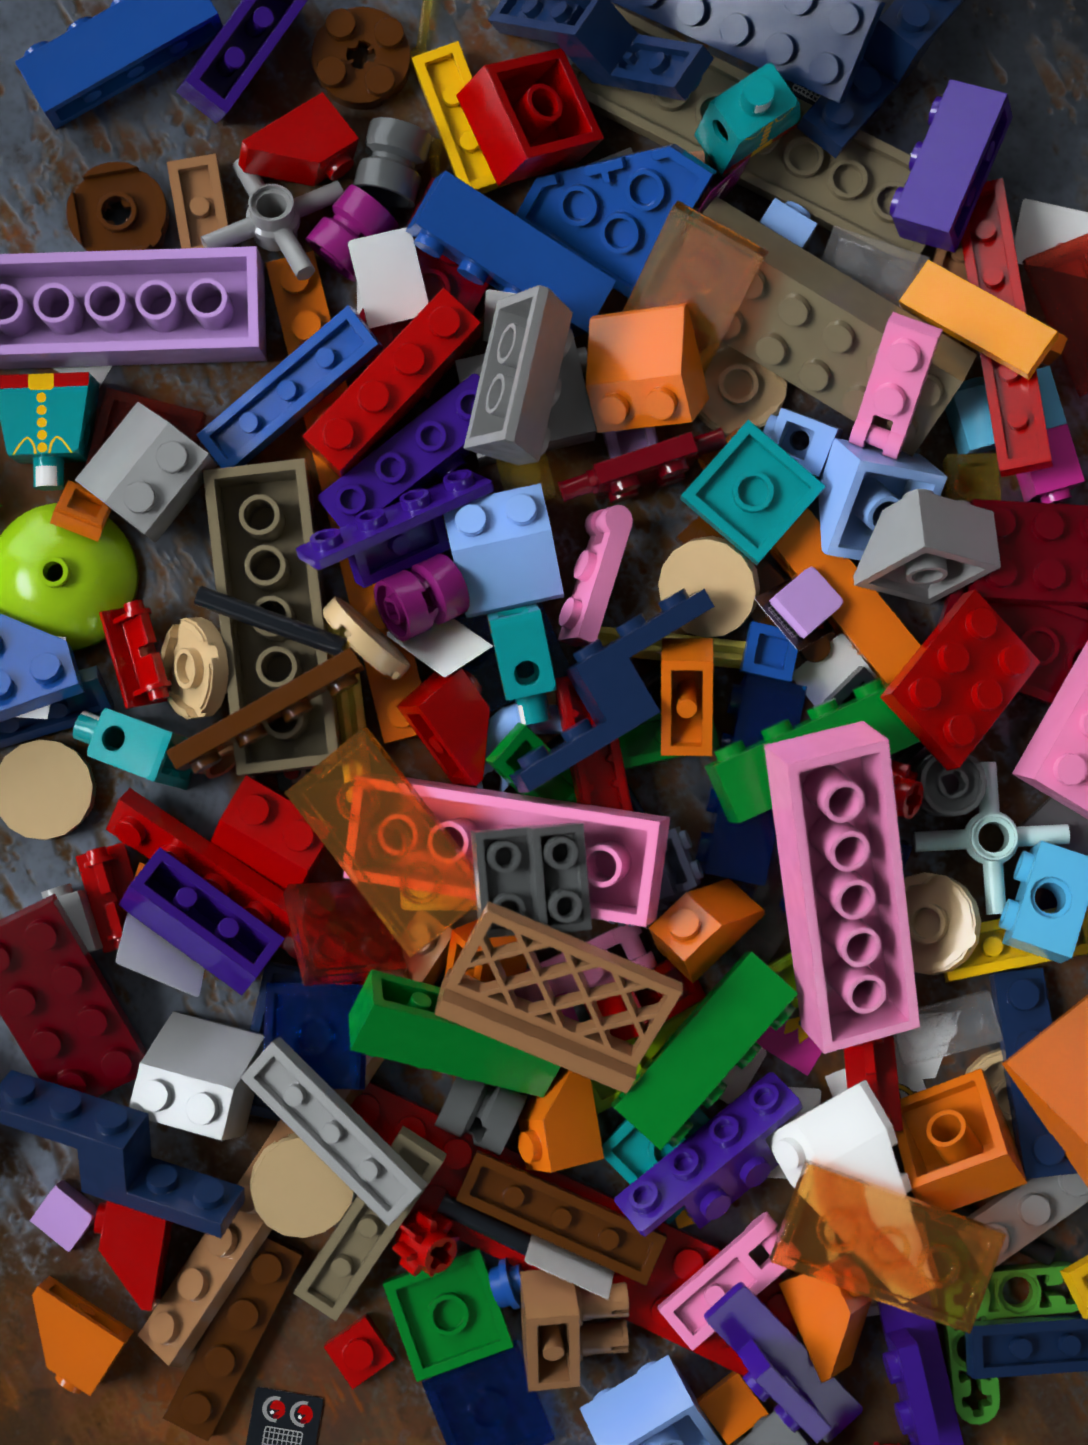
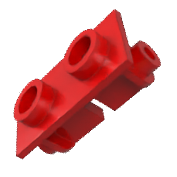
(134, 655)
(106, 877)
(877, 1065)

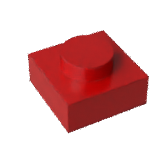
(359, 1351)

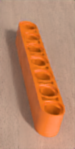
(864, 614)

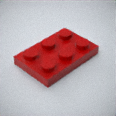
(960, 680)

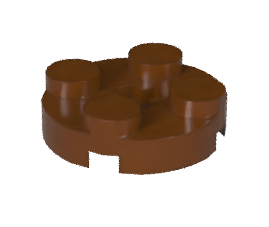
(345, 33)
(136, 191)

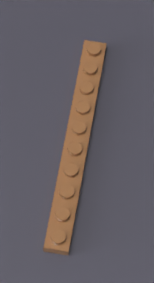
(220, 1262)

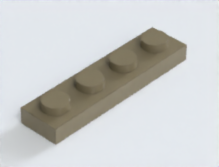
(362, 1236)

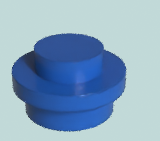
(506, 1284)

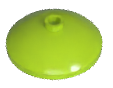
(93, 578)

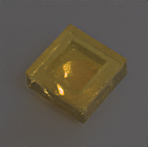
(529, 474)
(972, 476)

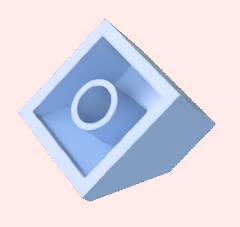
(860, 486)
(505, 550)
(649, 1410)

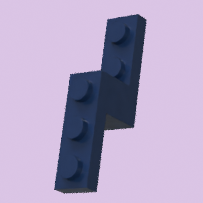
(607, 45)
(891, 55)
(609, 689)
(117, 1154)

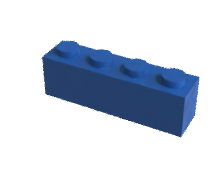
(113, 52)
(504, 250)

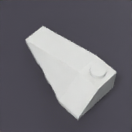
(845, 1135)

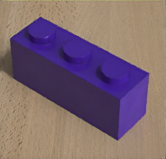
(237, 54)
(951, 165)
(200, 921)

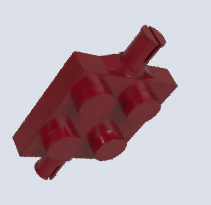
(656, 463)

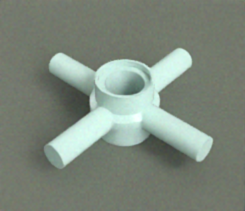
(992, 862)

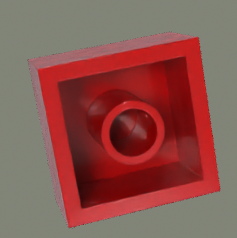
(529, 116)

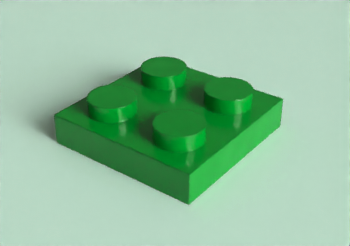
(448, 1316)

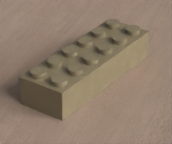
(827, 329)
(254, 528)

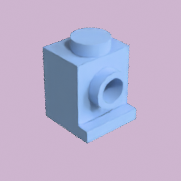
(821, 437)

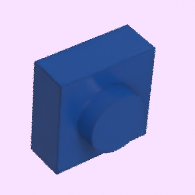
(768, 653)

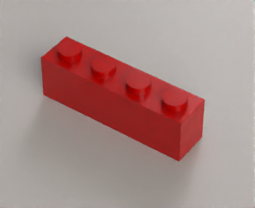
(393, 383)

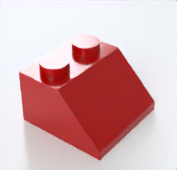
(268, 835)

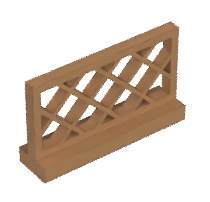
(540, 1025)

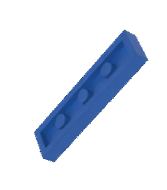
(290, 390)

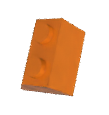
(644, 369)
(958, 1143)

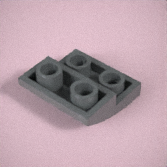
(534, 873)

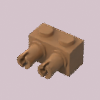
(555, 1331)

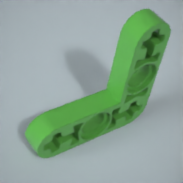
(995, 1307)

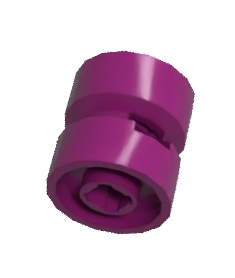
(354, 217)
(419, 598)

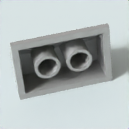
(520, 377)

